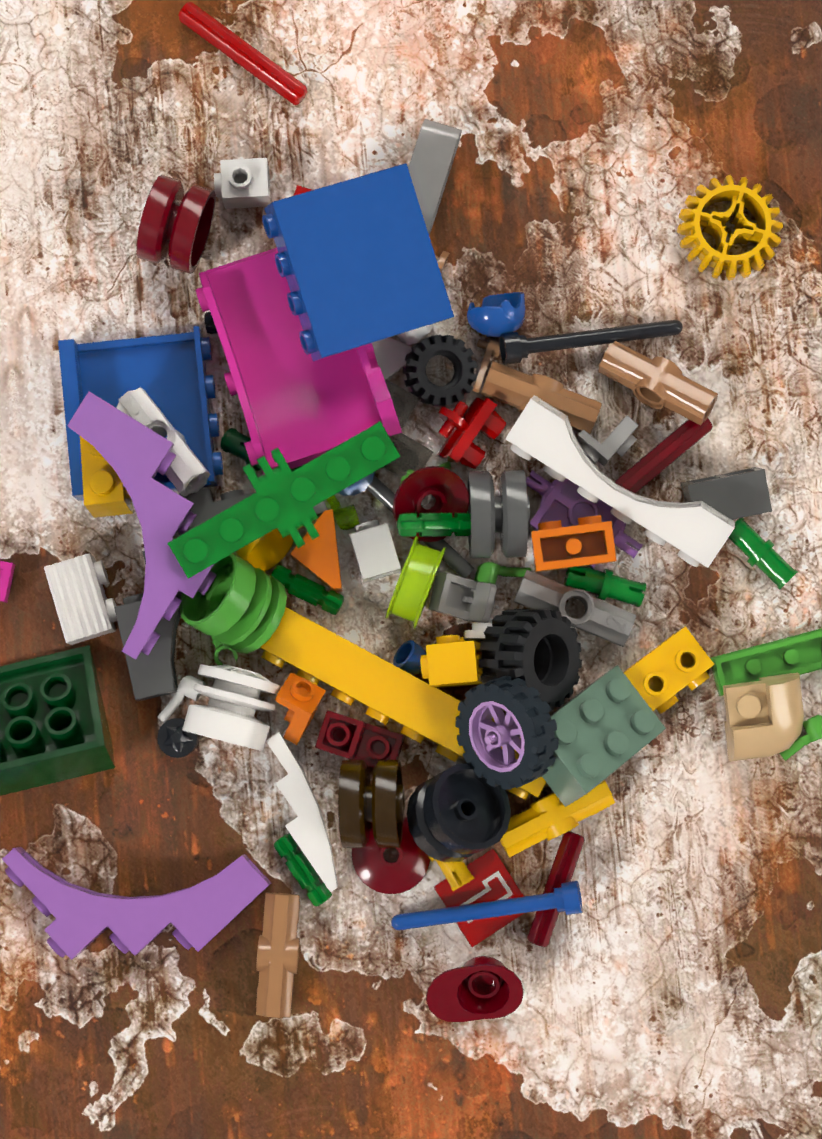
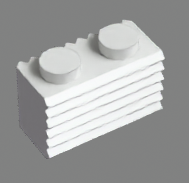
(81, 598)

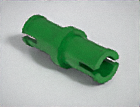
(761, 553)
(605, 585)

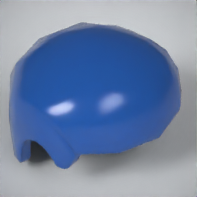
(498, 314)

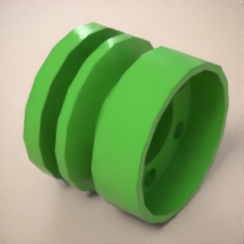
(239, 606)

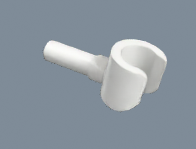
(185, 688)

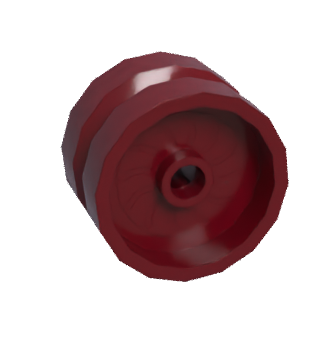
(175, 224)

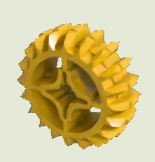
(714, 223)

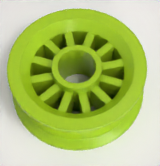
(415, 582)

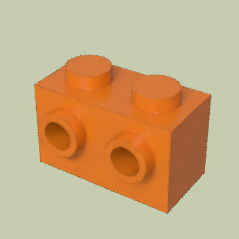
(573, 546)

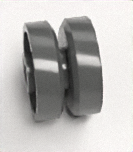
(498, 514)

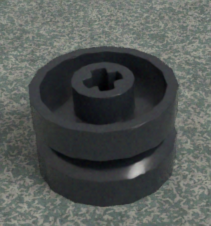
(457, 814)

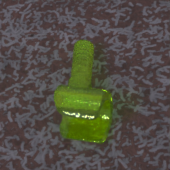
(345, 517)

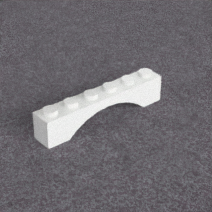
(688, 526)

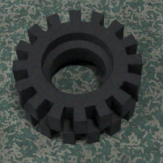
(463, 370)

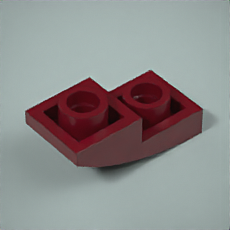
(358, 739)

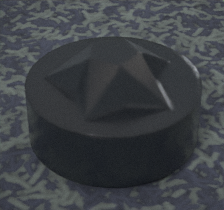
(174, 740)

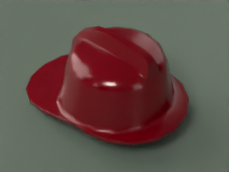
(475, 991)

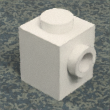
(243, 183)

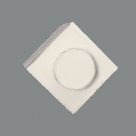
(374, 551)

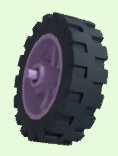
(524, 719)

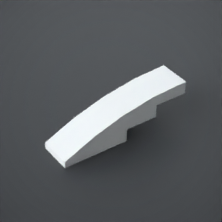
(309, 826)

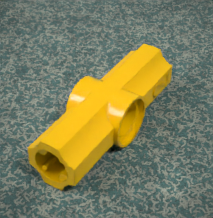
(550, 818)

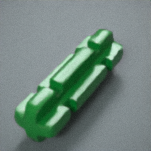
(434, 524)
(308, 590)
(302, 870)

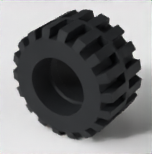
(535, 648)

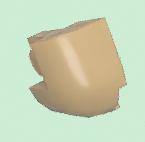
(763, 716)

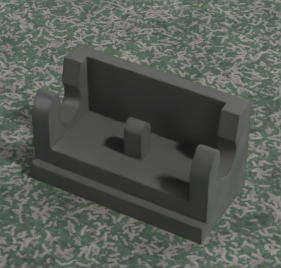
(732, 493)

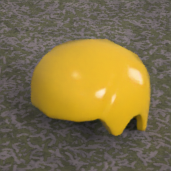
(266, 550)

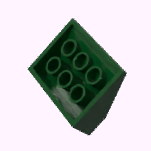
(52, 721)

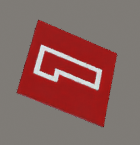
(490, 884)

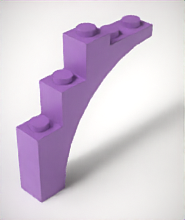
(137, 457)
(135, 921)

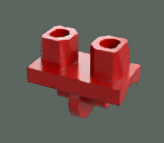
(465, 427)

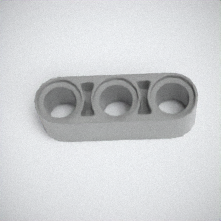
(432, 165)

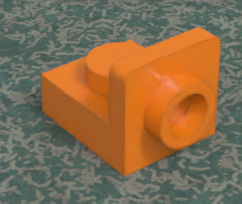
(302, 701)

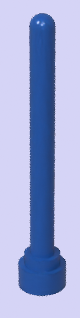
(564, 898)

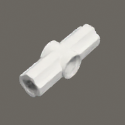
(186, 470)

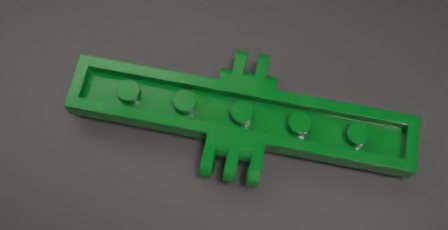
(283, 499)

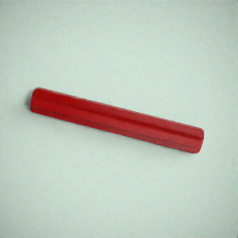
(242, 53)

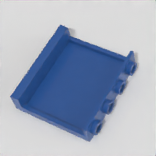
(357, 262)
(168, 370)

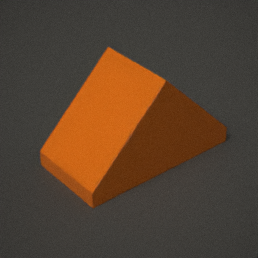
(321, 554)

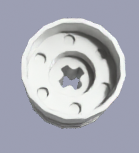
(231, 706)

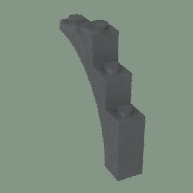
(156, 673)

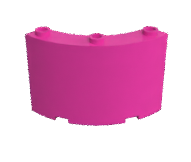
(282, 392)

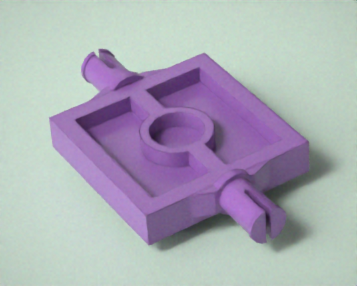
(564, 503)

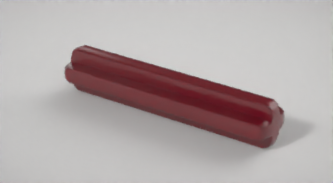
(663, 455)
(561, 872)

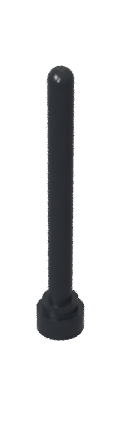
(516, 347)

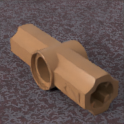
(657, 382)
(517, 388)
(278, 955)

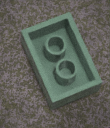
(599, 734)

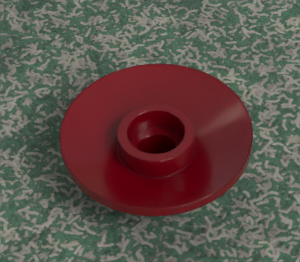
(446, 492)
(391, 876)

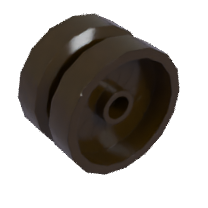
(366, 803)

